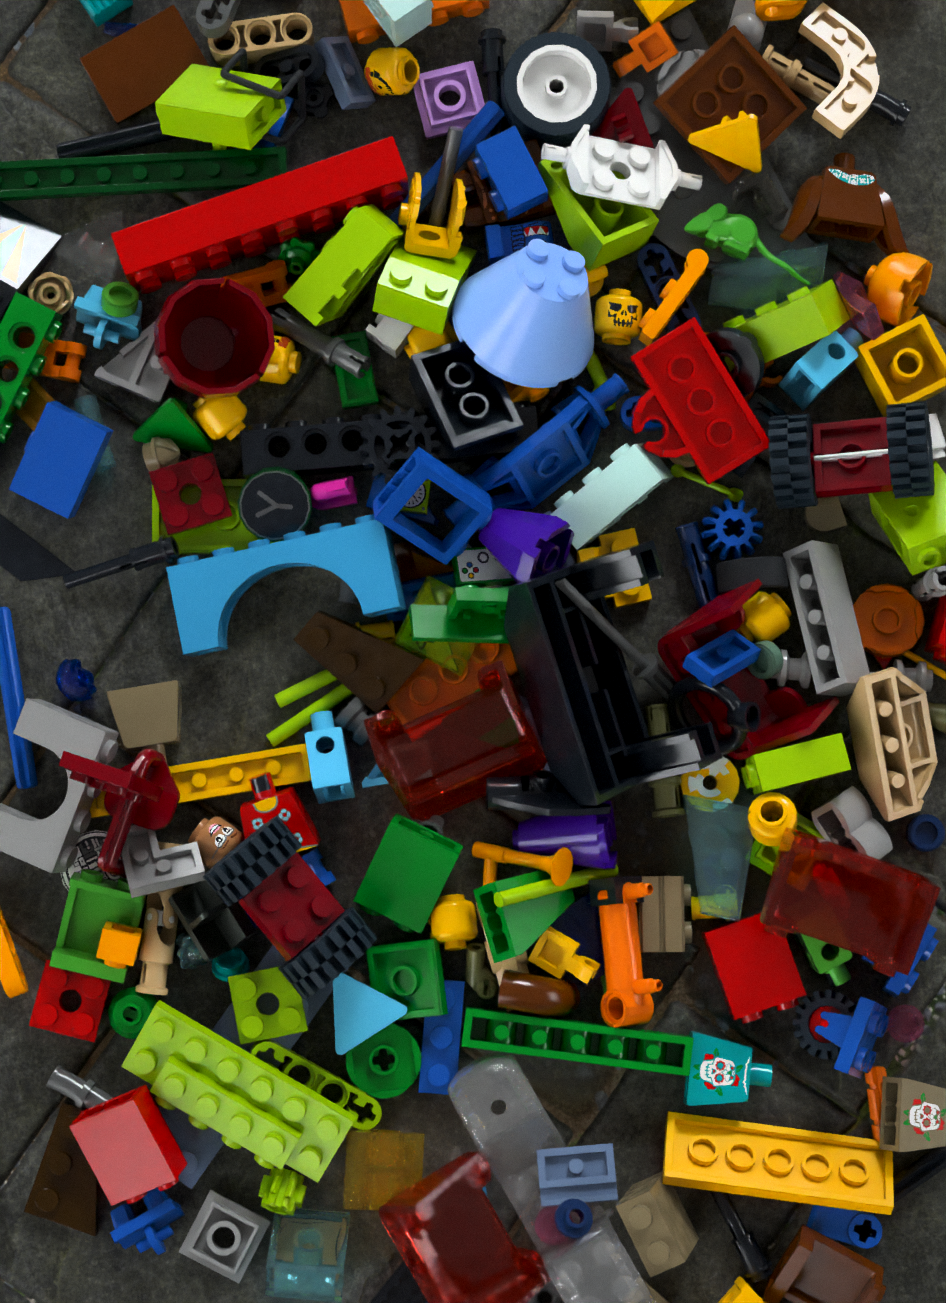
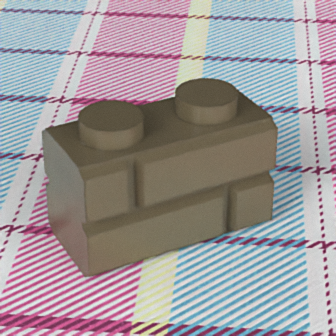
(662, 915)

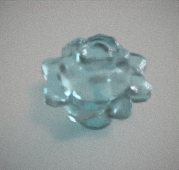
(188, 952)

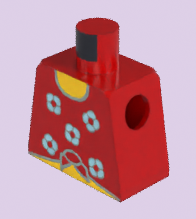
(283, 803)

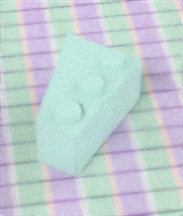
(611, 493)

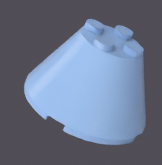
(528, 316)

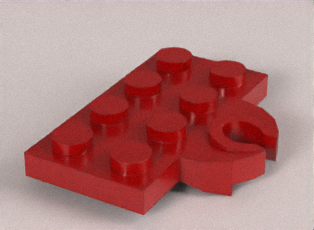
(695, 404)

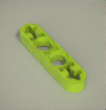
(320, 1078)

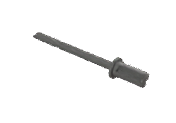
(645, 666)

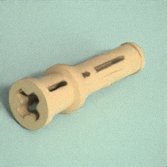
(796, 77)

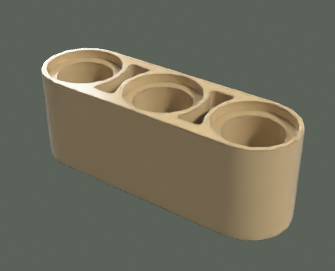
(275, 26)

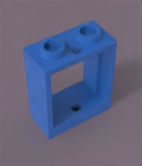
(404, 485)

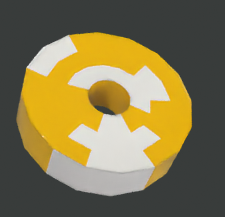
(726, 782)

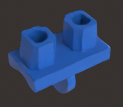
(148, 1228)

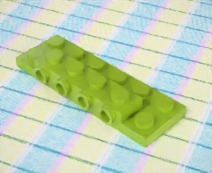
(236, 1094)

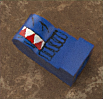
(508, 239)

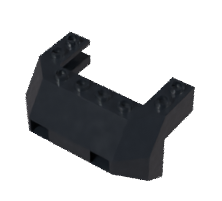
(583, 686)

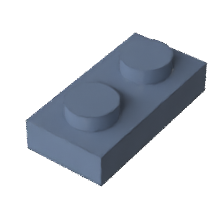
(345, 73)

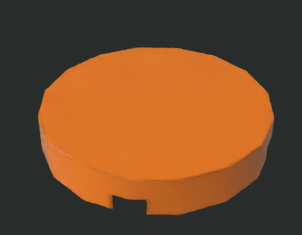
(888, 620)

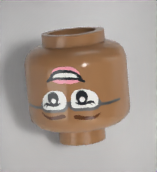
(215, 839)

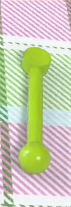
(733, 494)

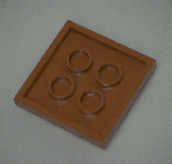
(723, 83)

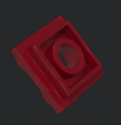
(173, 479)

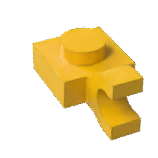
(557, 954)

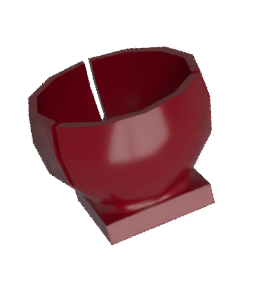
(214, 338)

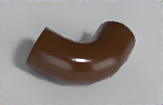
(538, 994)

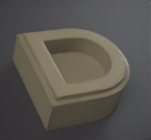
(825, 516)

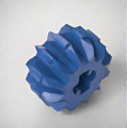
(732, 517)

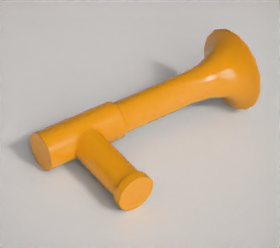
(557, 865)

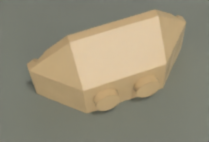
(892, 741)

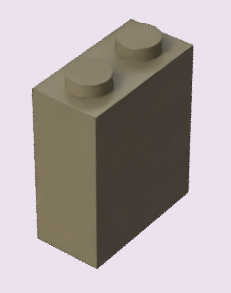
(657, 1224)

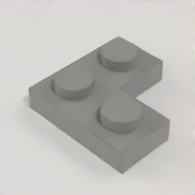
(157, 870)

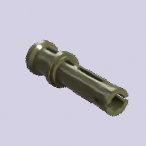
(666, 789)

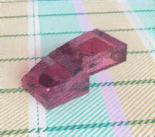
(860, 310)

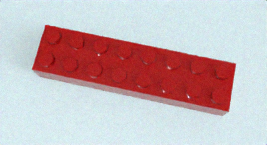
(260, 215)

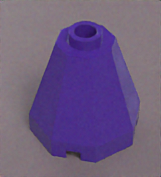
(526, 542)

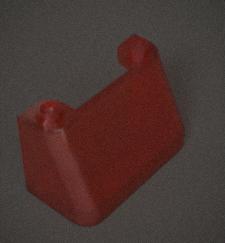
(848, 901)
(457, 1239)

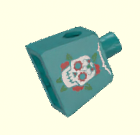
(722, 1072)

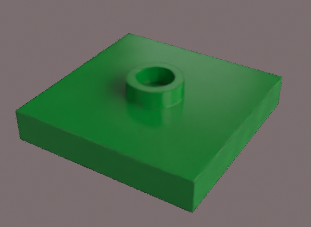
(410, 975)

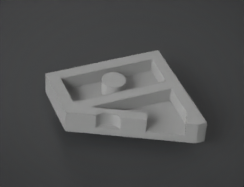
(137, 369)

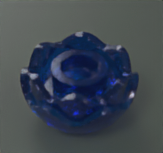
(75, 681)

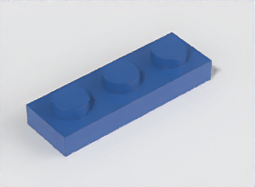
(442, 1043)

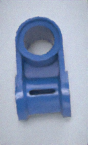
(840, 1223)

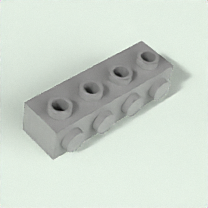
(826, 617)

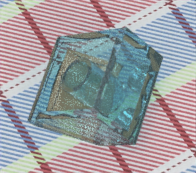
(308, 1255)

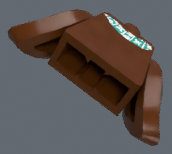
(846, 206)

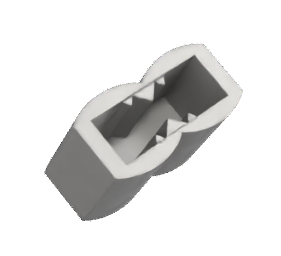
(849, 823)

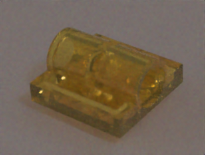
(380, 1166)

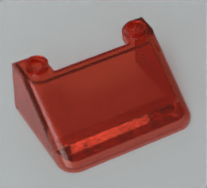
(451, 751)

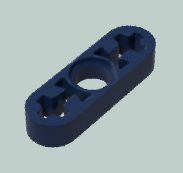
(666, 265)

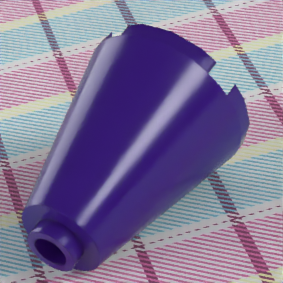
(585, 836)

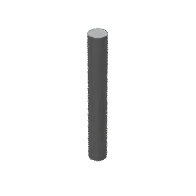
(445, 176)

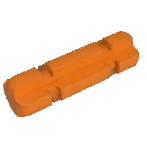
(874, 1094)

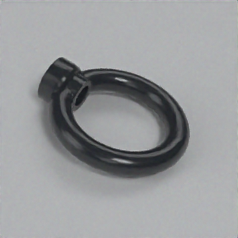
(741, 716)

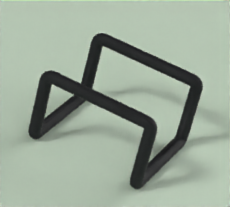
(298, 77)

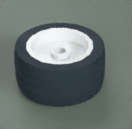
(562, 64)

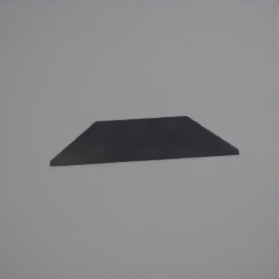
(25, 556)

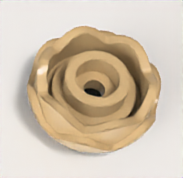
(52, 283)

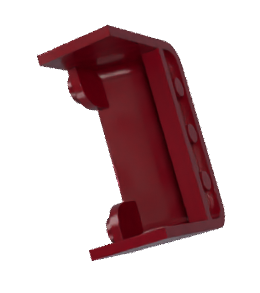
(782, 710)

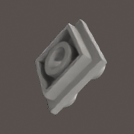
(223, 1212)

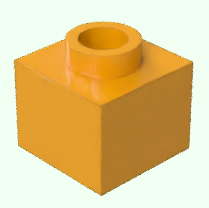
(119, 944)

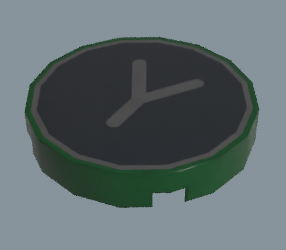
(274, 503)

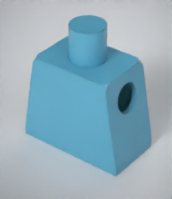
(821, 367)
(328, 771)

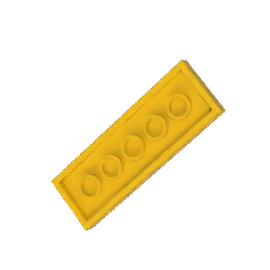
(777, 1163)

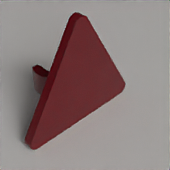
(625, 122)

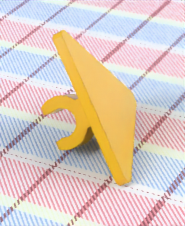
(733, 140)

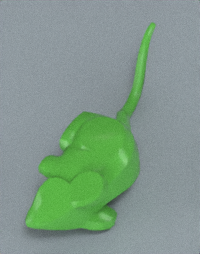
(734, 234)

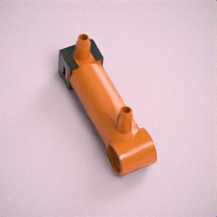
(628, 993)

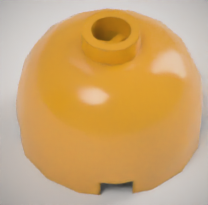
(896, 286)

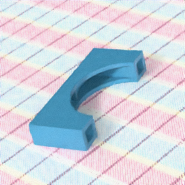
(210, 588)

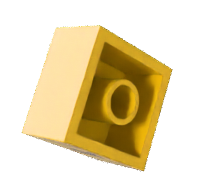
(903, 364)

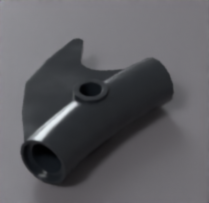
(536, 794)

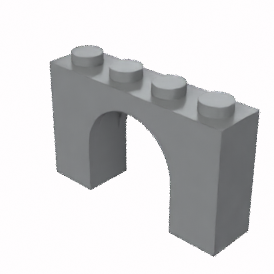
(53, 840)

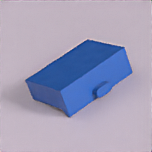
(60, 459)

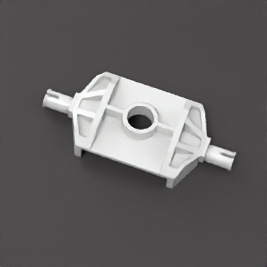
(647, 171)

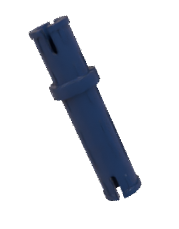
(688, 535)

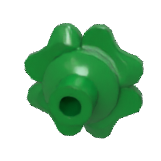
(298, 255)

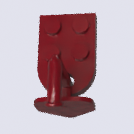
(135, 794)

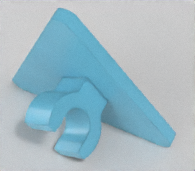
(360, 1012)

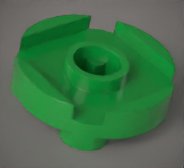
(401, 1073)

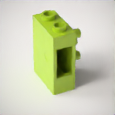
(218, 110)
(915, 524)

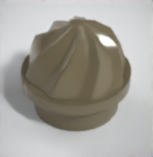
(160, 453)

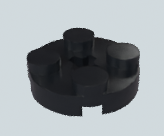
(744, 352)

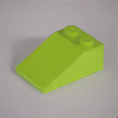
(596, 226)
(421, 287)

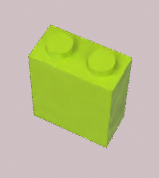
(796, 764)

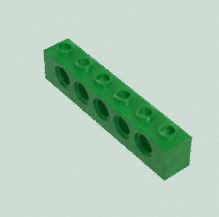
(22, 315)
(577, 1041)

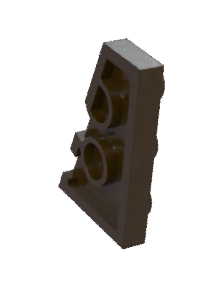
(359, 660)
(65, 1183)

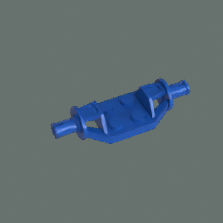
(549, 454)

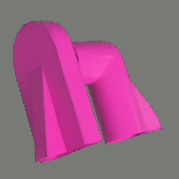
(334, 493)

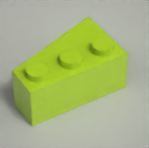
(344, 265)
(795, 322)

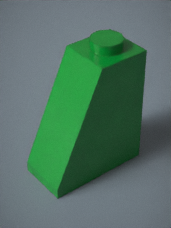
(518, 925)

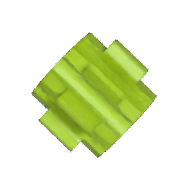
(282, 1191)

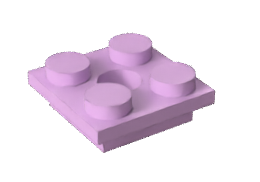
(437, 116)

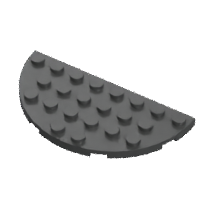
(685, 202)

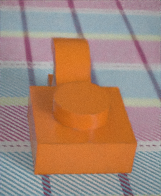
(649, 48)

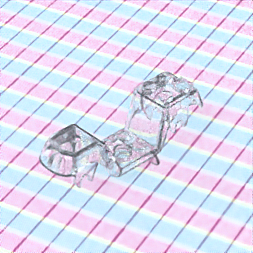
(581, 1268)

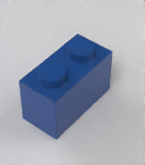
(510, 173)

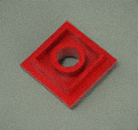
(52, 1016)

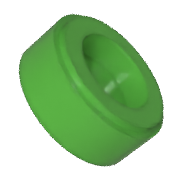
(119, 299)

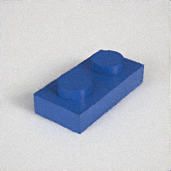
(721, 658)

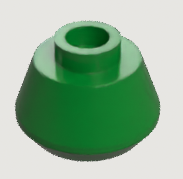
(121, 1009)

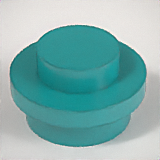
(230, 964)

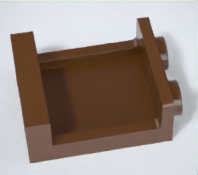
(823, 1272)

